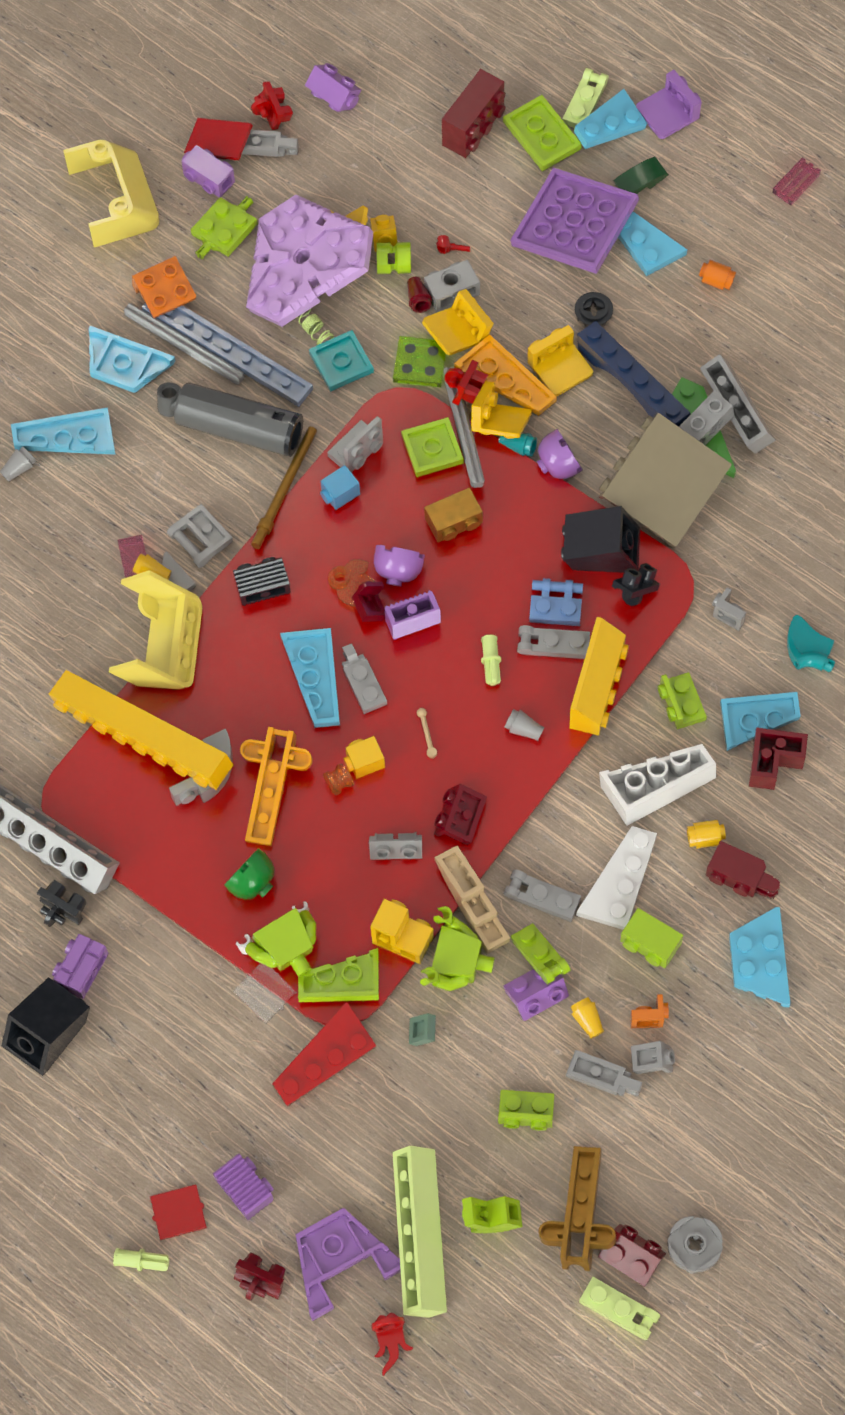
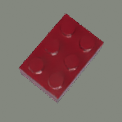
(473, 113)

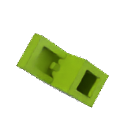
(491, 1215)

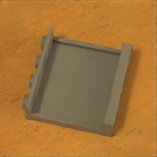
(664, 479)

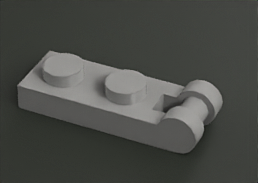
(553, 642)
(542, 896)

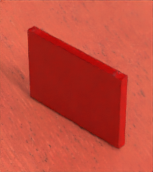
(220, 137)

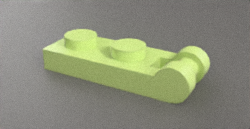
(585, 97)
(618, 1308)

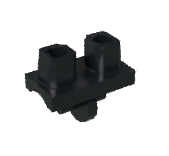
(637, 583)
(52, 898)

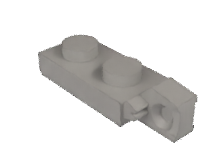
(270, 144)
(362, 680)
(602, 1075)

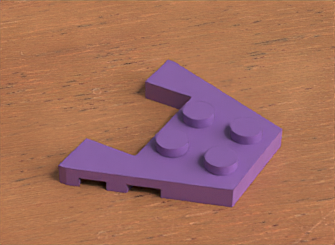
(334, 1247)

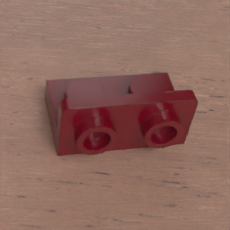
(460, 813)

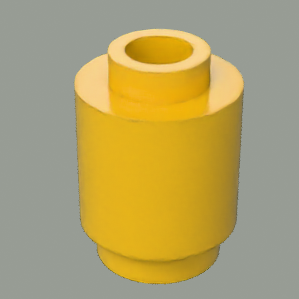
(705, 834)

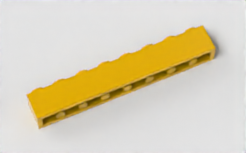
(141, 730)

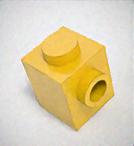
(364, 757)

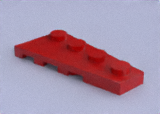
(329, 1052)

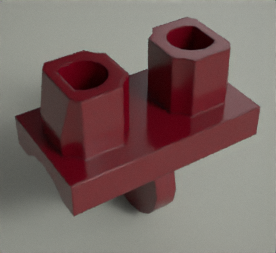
(257, 1280)

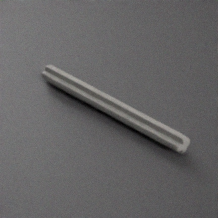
(184, 343)
(466, 438)

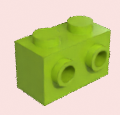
(651, 938)

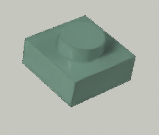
(422, 1029)

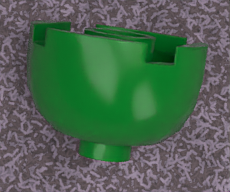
(252, 877)

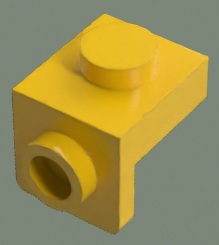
(383, 230)

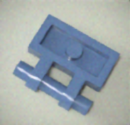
(556, 609)

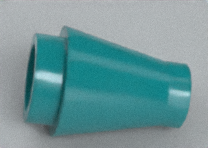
(524, 445)

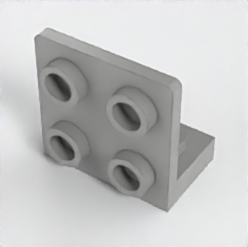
(357, 444)

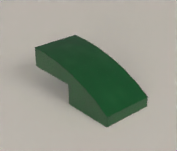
(641, 176)

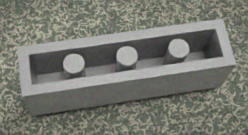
(746, 416)

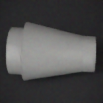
(17, 464)
(523, 725)

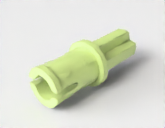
(491, 660)
(140, 1259)

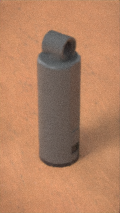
(231, 417)

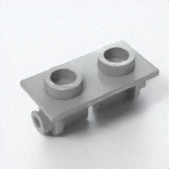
(405, 847)

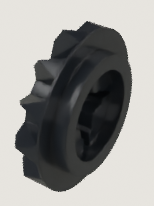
(602, 304)

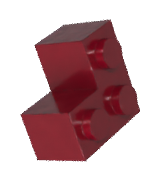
(775, 749)

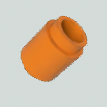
(717, 275)

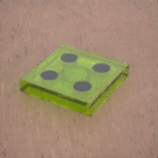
(419, 362)

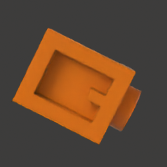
(650, 1018)

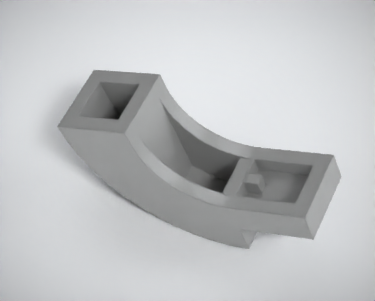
(188, 789)

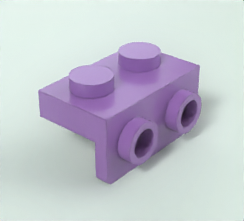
(533, 995)

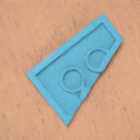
(768, 711)

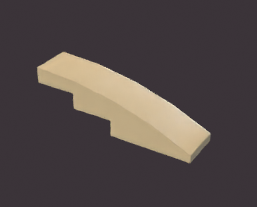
(471, 899)

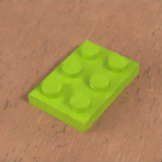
(542, 133)

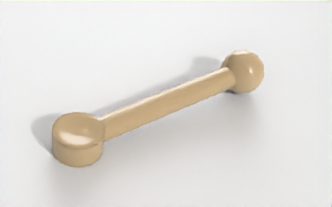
(431, 752)

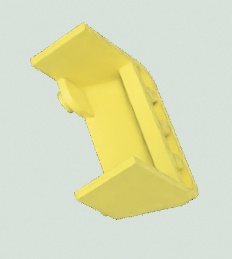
(130, 213)
(172, 634)

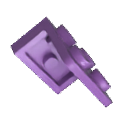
(671, 106)

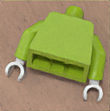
(284, 941)

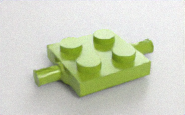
(224, 227)

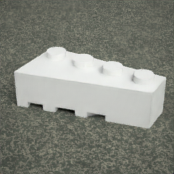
(657, 782)

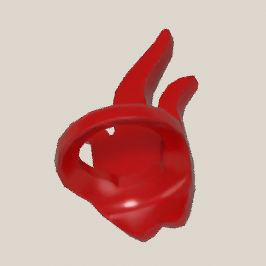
(390, 1334)

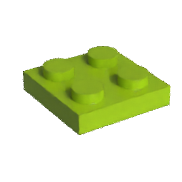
(432, 447)

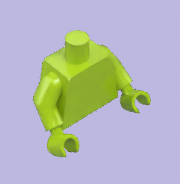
(456, 955)

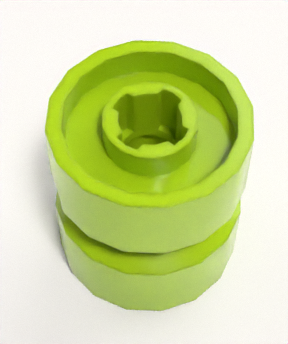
(402, 258)

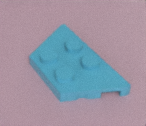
(124, 361)
(760, 958)

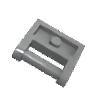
(206, 530)

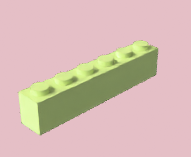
(419, 1232)

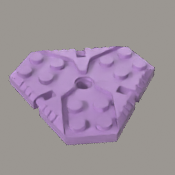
(299, 249)

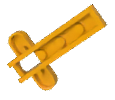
(270, 781)

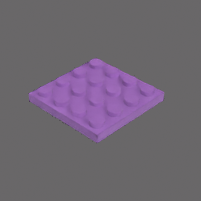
(574, 220)

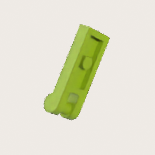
(540, 953)

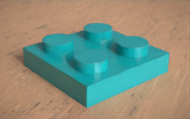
(341, 360)

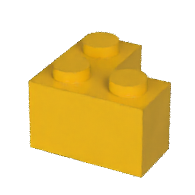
(399, 933)

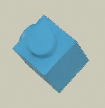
(339, 487)

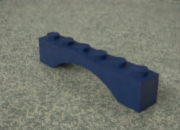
(610, 356)

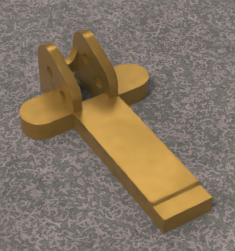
(580, 1212)

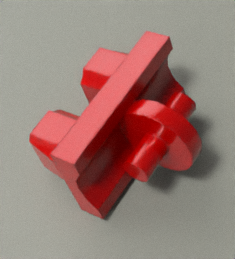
(268, 106)
(467, 384)

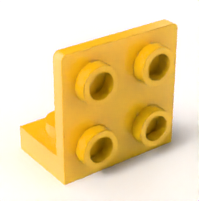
(495, 418)

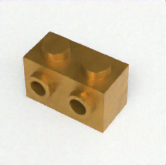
(453, 515)

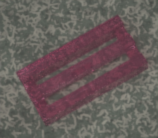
(815, 173)

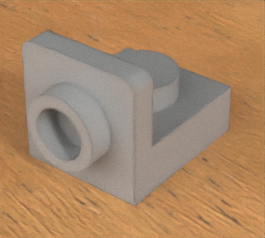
(728, 613)
(652, 1057)

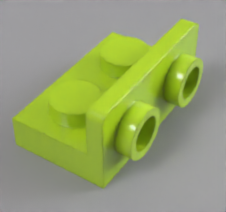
(682, 700)
(526, 1109)

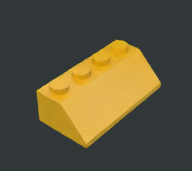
(597, 678)

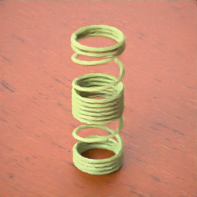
(312, 325)

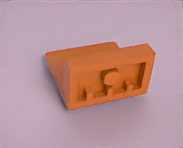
(163, 287)

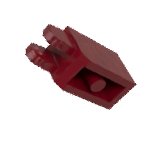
(741, 872)

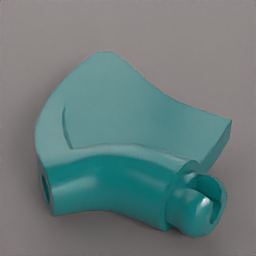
(808, 647)

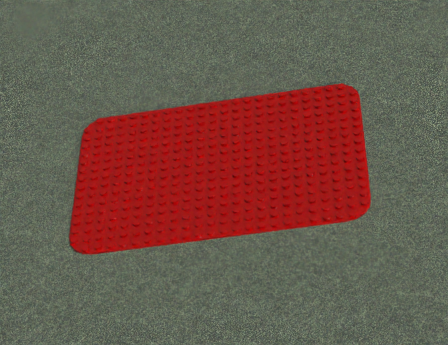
(246, 683)

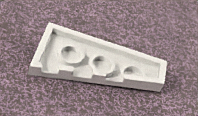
(618, 886)

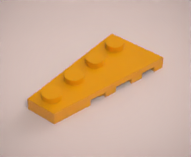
(509, 375)

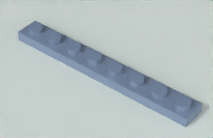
(238, 354)

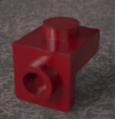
(368, 602)

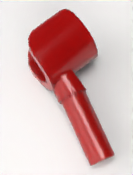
(444, 245)

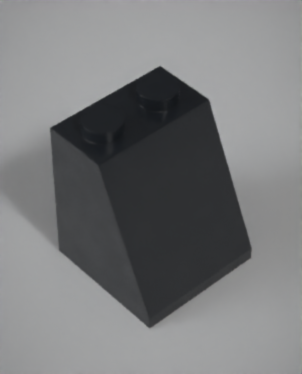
(601, 540)
(44, 1025)

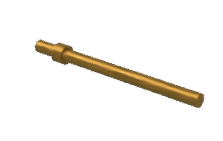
(266, 524)

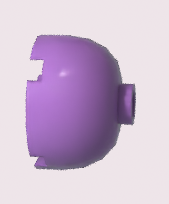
(557, 457)
(397, 564)

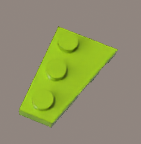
(346, 981)

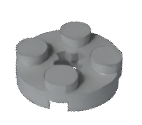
(696, 1228)

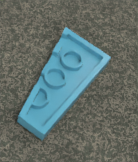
(314, 669)

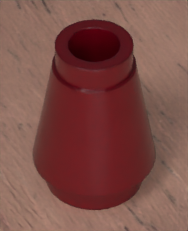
(418, 296)

